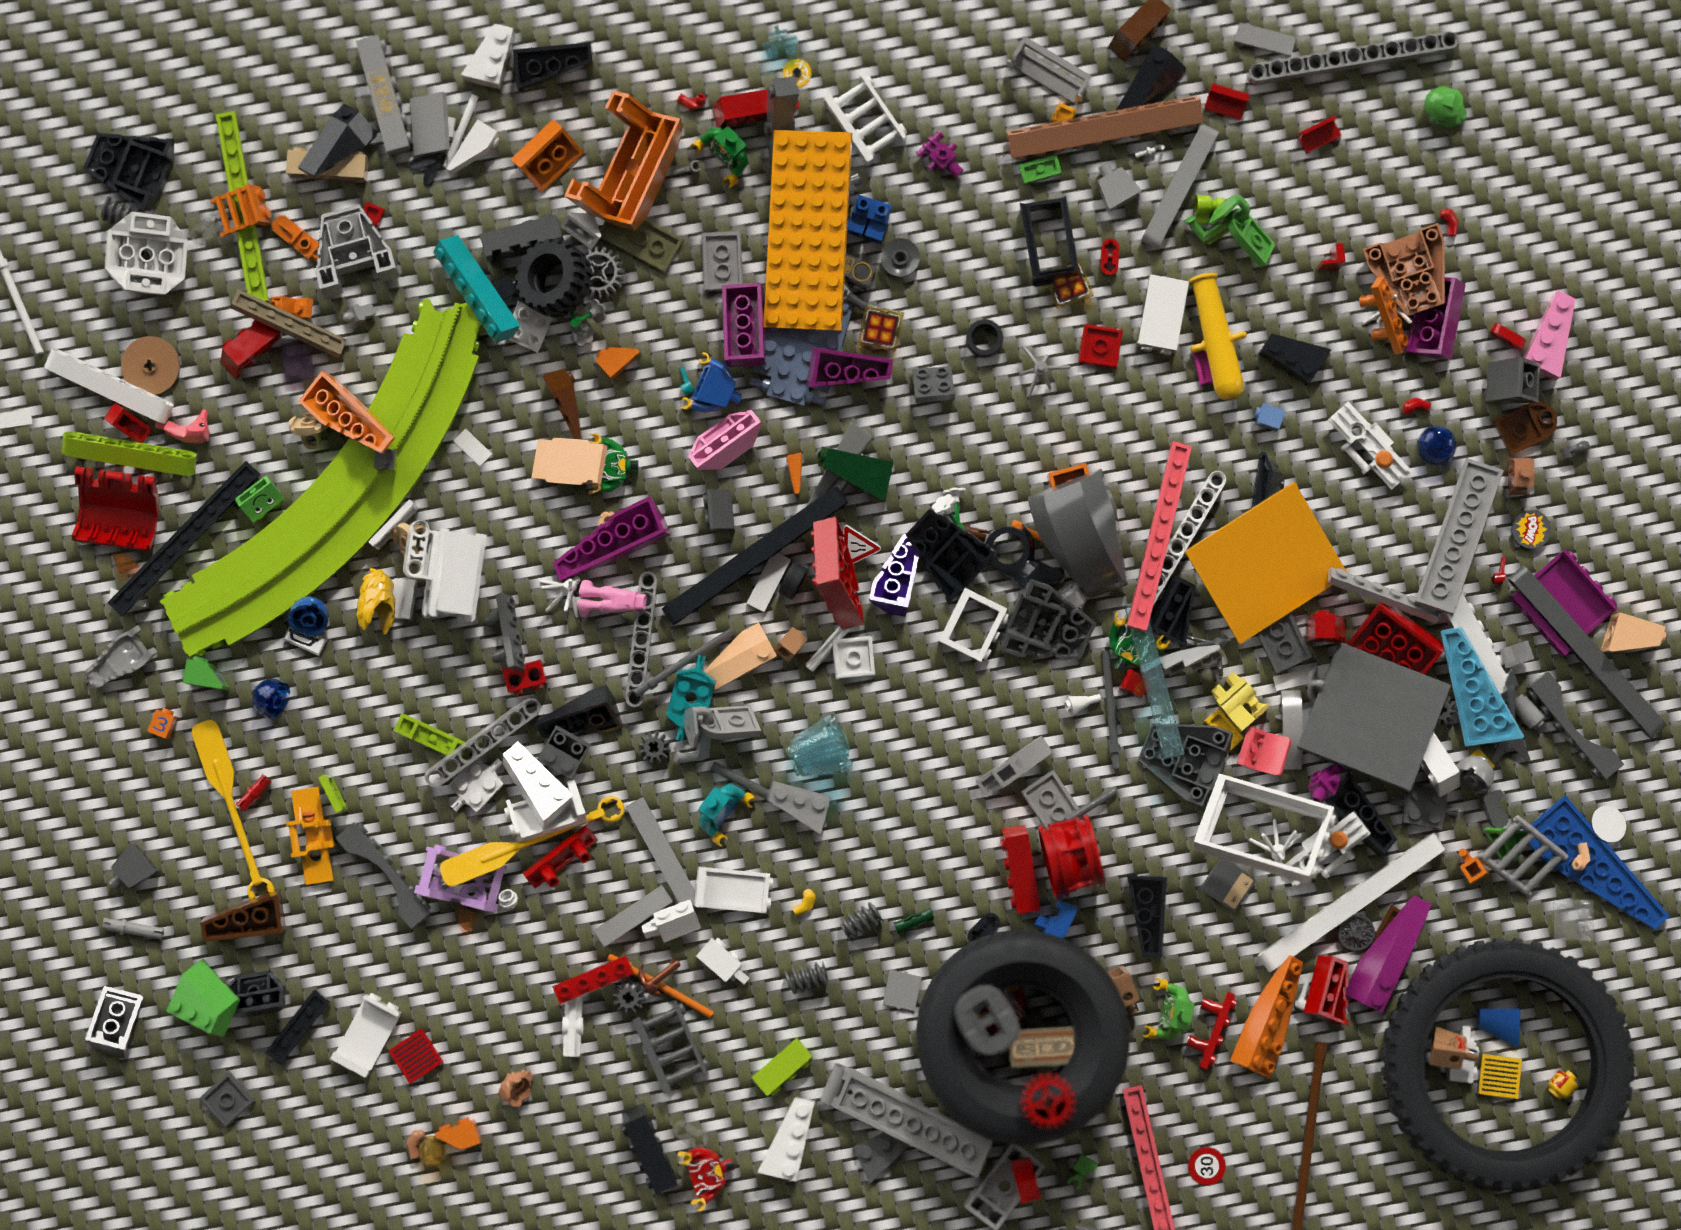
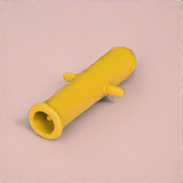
(1217, 337)

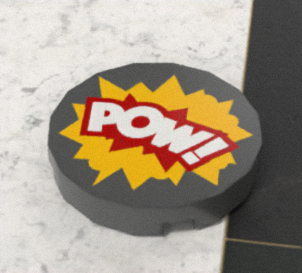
(1531, 529)

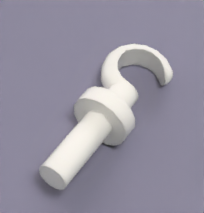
(1149, 151)

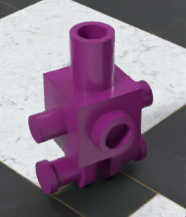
(942, 156)
(1325, 782)

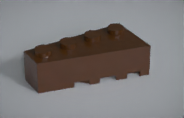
(251, 918)

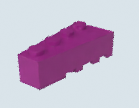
(840, 367)

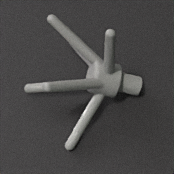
(1040, 370)

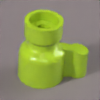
(1203, 206)

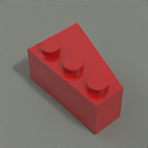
(248, 346)
(1326, 627)
(1328, 991)

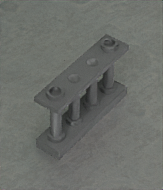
(660, 1062)

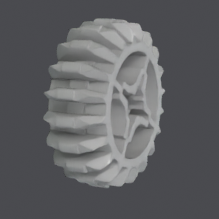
(609, 285)

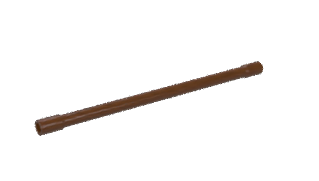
(1319, 1059)

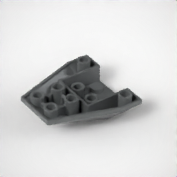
(1197, 770)

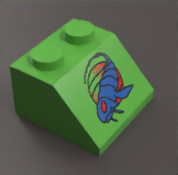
(203, 674)

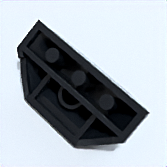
(1267, 480)
(258, 994)

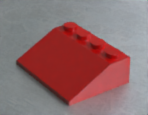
(1397, 639)

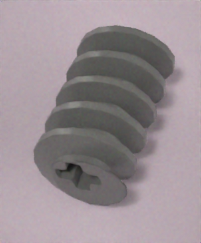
(113, 213)
(860, 921)
(807, 978)

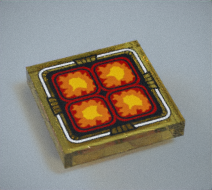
(1071, 289)
(880, 327)

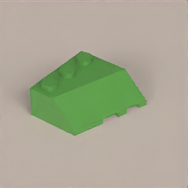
(204, 1000)

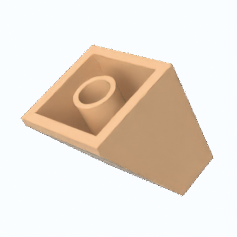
(1631, 633)

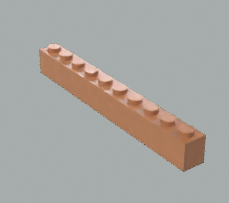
(1104, 127)

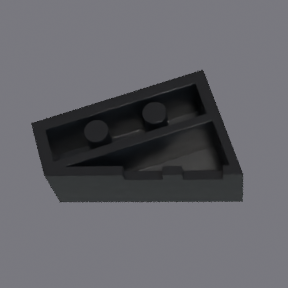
(1294, 356)

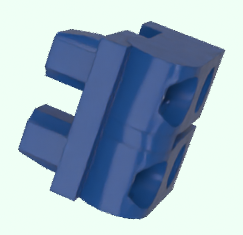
(872, 210)
(1060, 924)

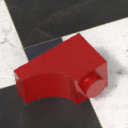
(128, 423)
(1025, 1180)

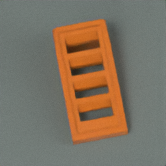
(795, 468)

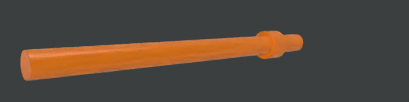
(672, 992)

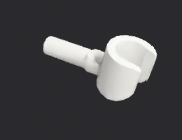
(1300, 1002)

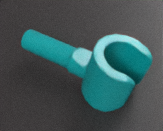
(687, 386)

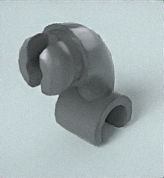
(1580, 447)

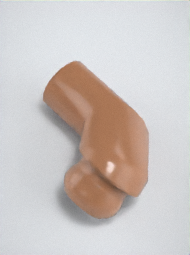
(413, 1141)

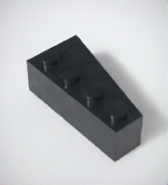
(549, 62)
(1149, 908)

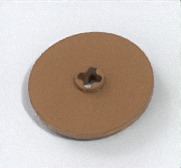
(139, 355)

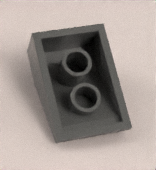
(113, 1022)

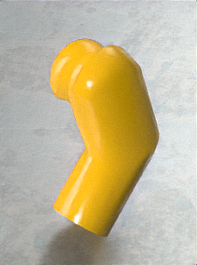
(807, 903)

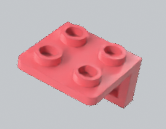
(1264, 751)

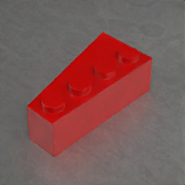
(741, 109)
(1021, 869)

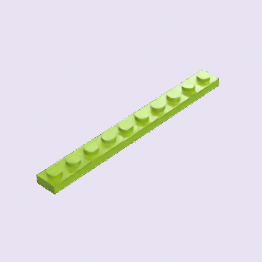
(238, 178)

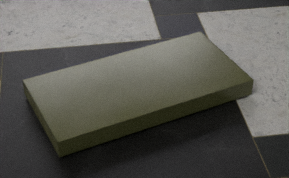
(647, 243)

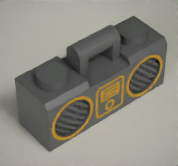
(858, 273)

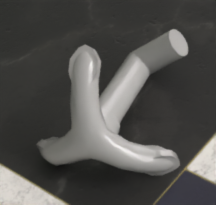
(1313, 684)

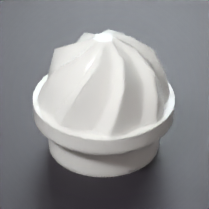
(508, 899)

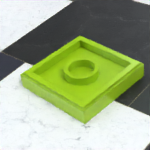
(333, 794)

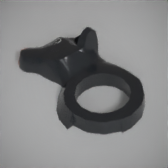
(1026, 566)

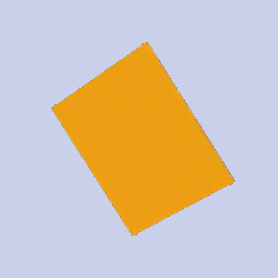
(1265, 562)

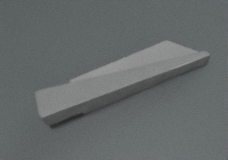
(855, 442)

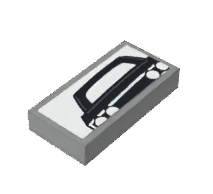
(313, 644)

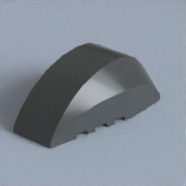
(1082, 532)

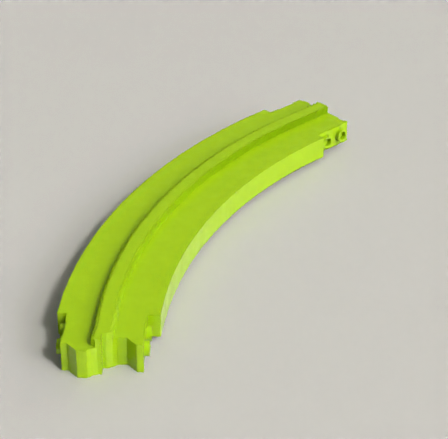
(347, 499)

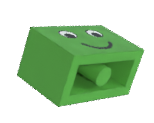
(259, 499)

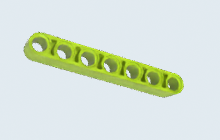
(129, 453)

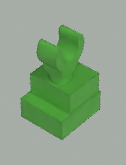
(1082, 1166)

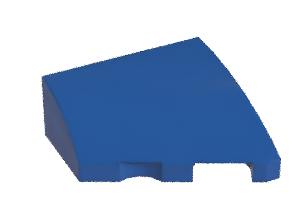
(1500, 1023)

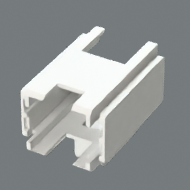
(450, 570)

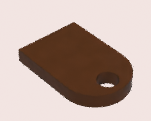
(1524, 427)

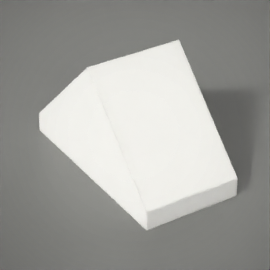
(582, 227)

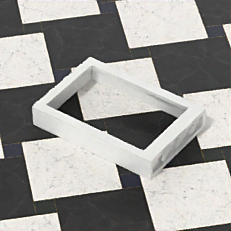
(1225, 785)

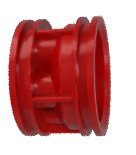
(1071, 856)

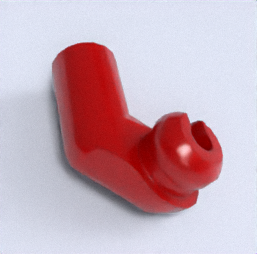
(693, 103)

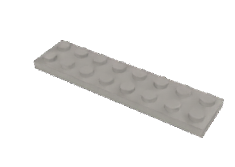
(1459, 536)

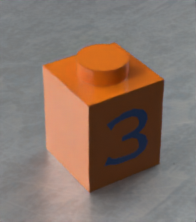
(163, 723)

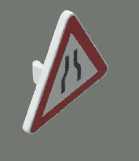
(858, 544)

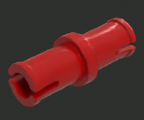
(254, 792)

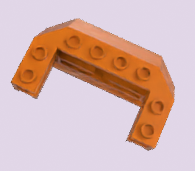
(636, 167)

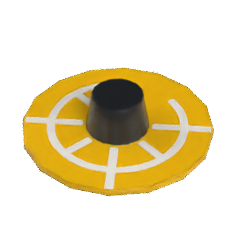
(799, 69)

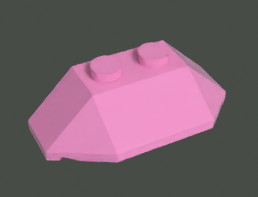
(725, 441)

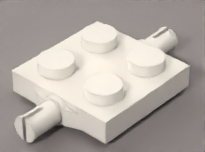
(476, 784)

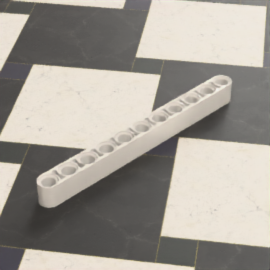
(1351, 902)

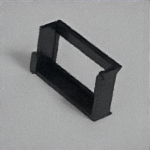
(1047, 277)

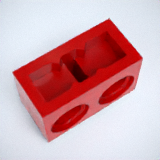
(526, 682)

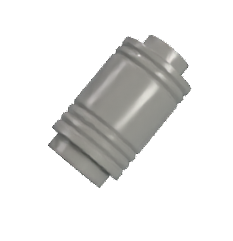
(1528, 712)

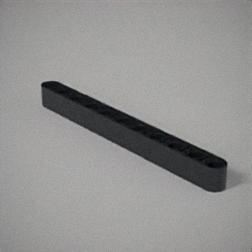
(754, 555)

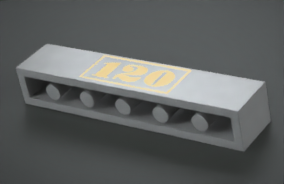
(383, 94)

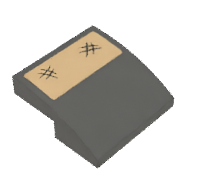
(1228, 884)

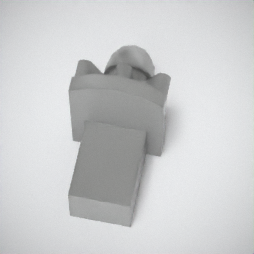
(358, 314)

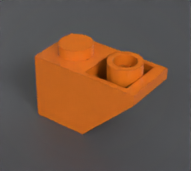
(462, 1135)

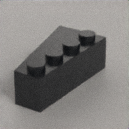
(1351, 798)
(648, 1149)

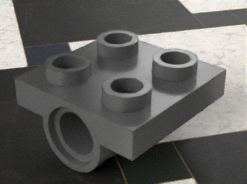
(933, 384)

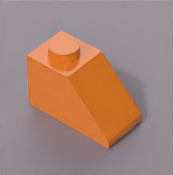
(615, 360)

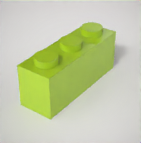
(783, 1067)

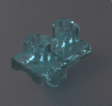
(788, 42)

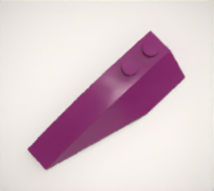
(616, 538)
(1387, 956)

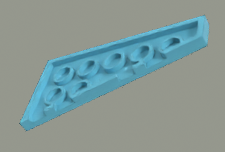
(1479, 704)

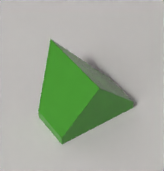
(1494, 833)

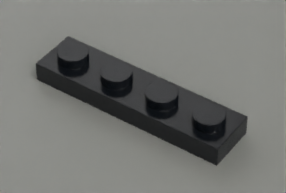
(297, 1027)

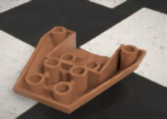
(1412, 268)

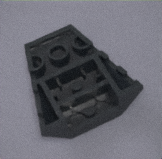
(132, 165)
(949, 552)

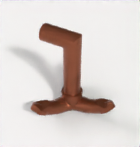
(651, 985)

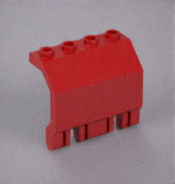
(116, 509)

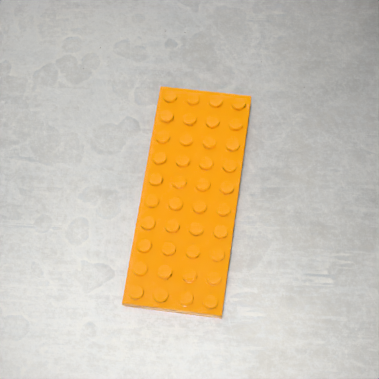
(807, 230)

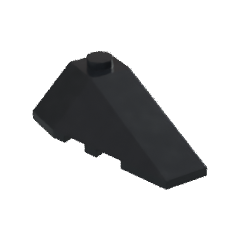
(587, 713)

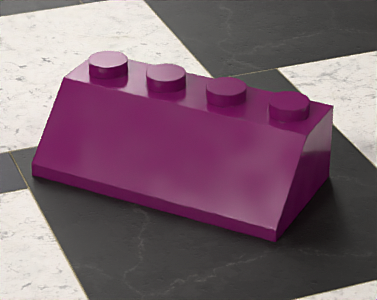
(1435, 329)

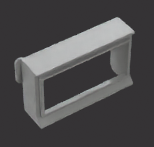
(1048, 75)

